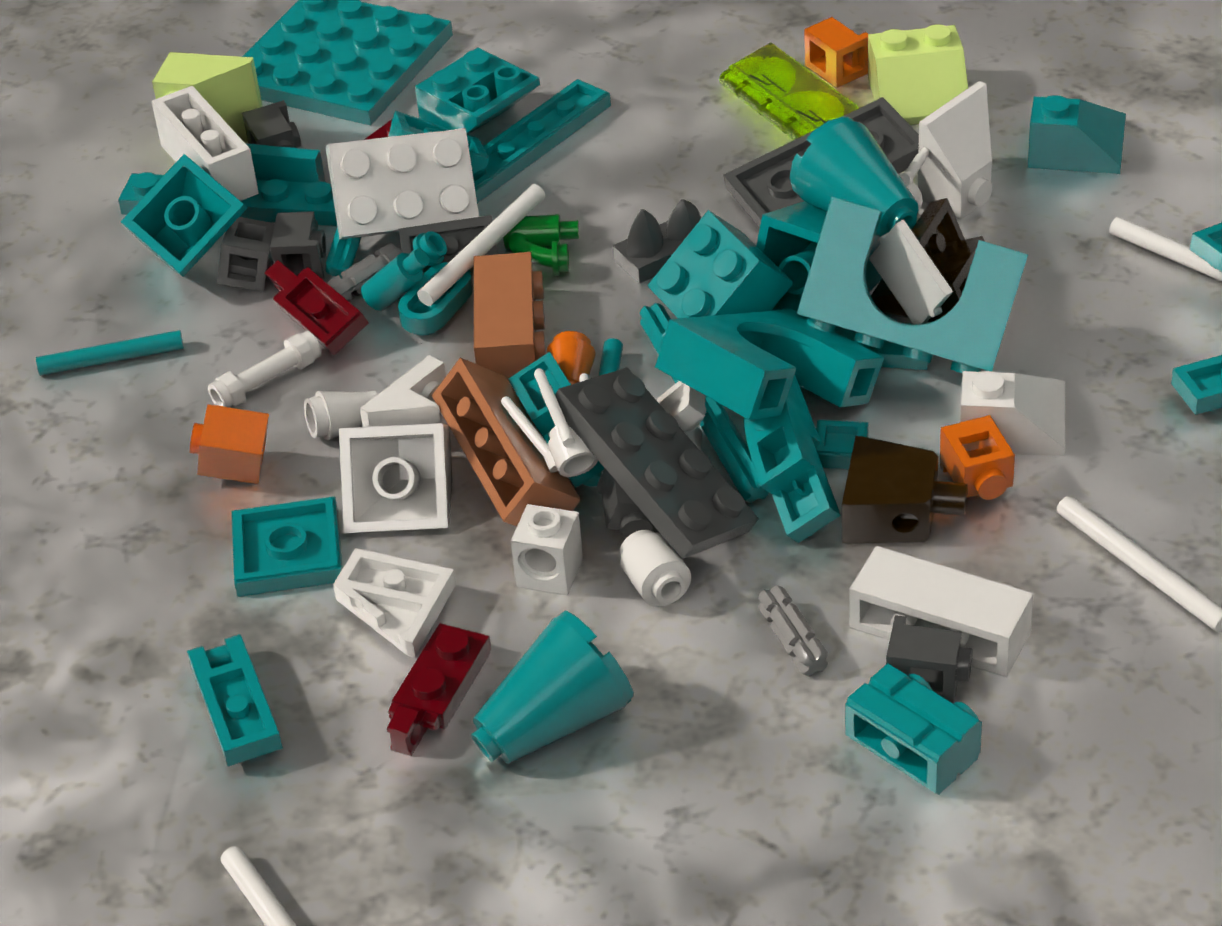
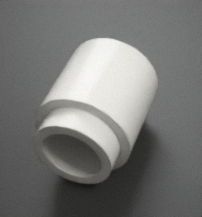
(654, 568)

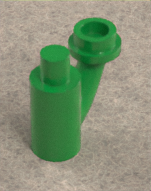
(538, 234)

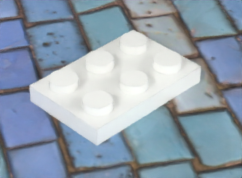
(401, 182)

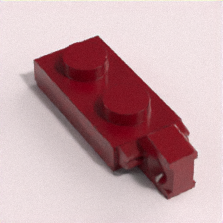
(316, 306)
(436, 685)

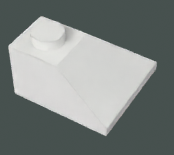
(958, 152)
(1022, 406)
(395, 477)

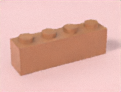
(496, 446)

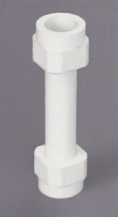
(231, 389)

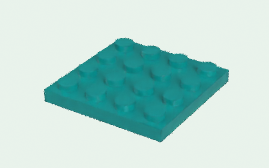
(344, 56)

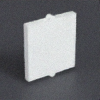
(910, 274)

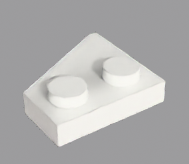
(394, 595)

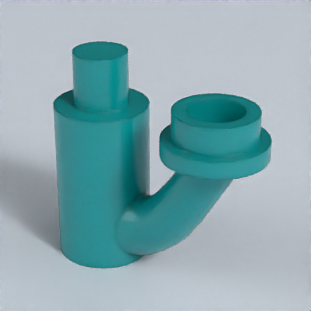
(403, 271)

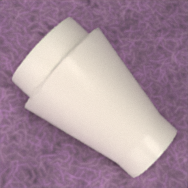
(333, 411)

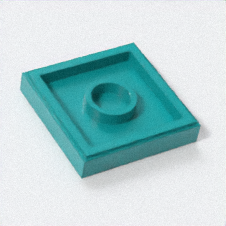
(286, 546)

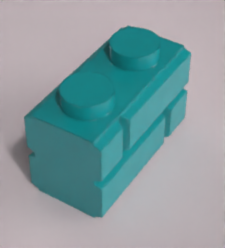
(914, 727)

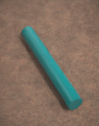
(109, 353)

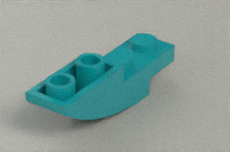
(790, 467)

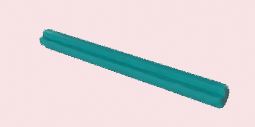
(716, 423)

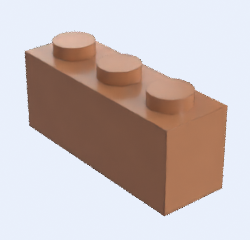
(507, 312)

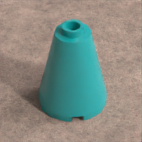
(852, 167)
(551, 692)

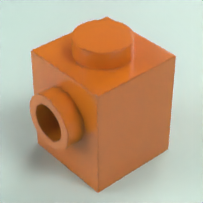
(230, 443)

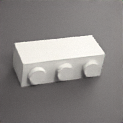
(195, 129)
(989, 614)

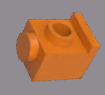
(836, 52)
(985, 469)

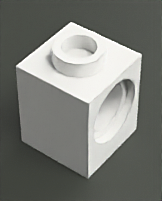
(547, 549)

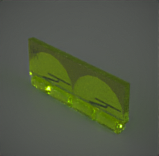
(784, 91)

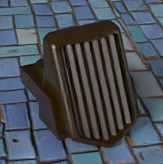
(946, 247)

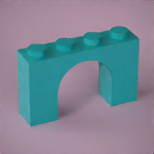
(840, 297)
(753, 356)

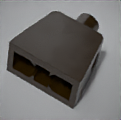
(895, 493)

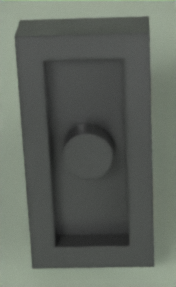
(653, 244)

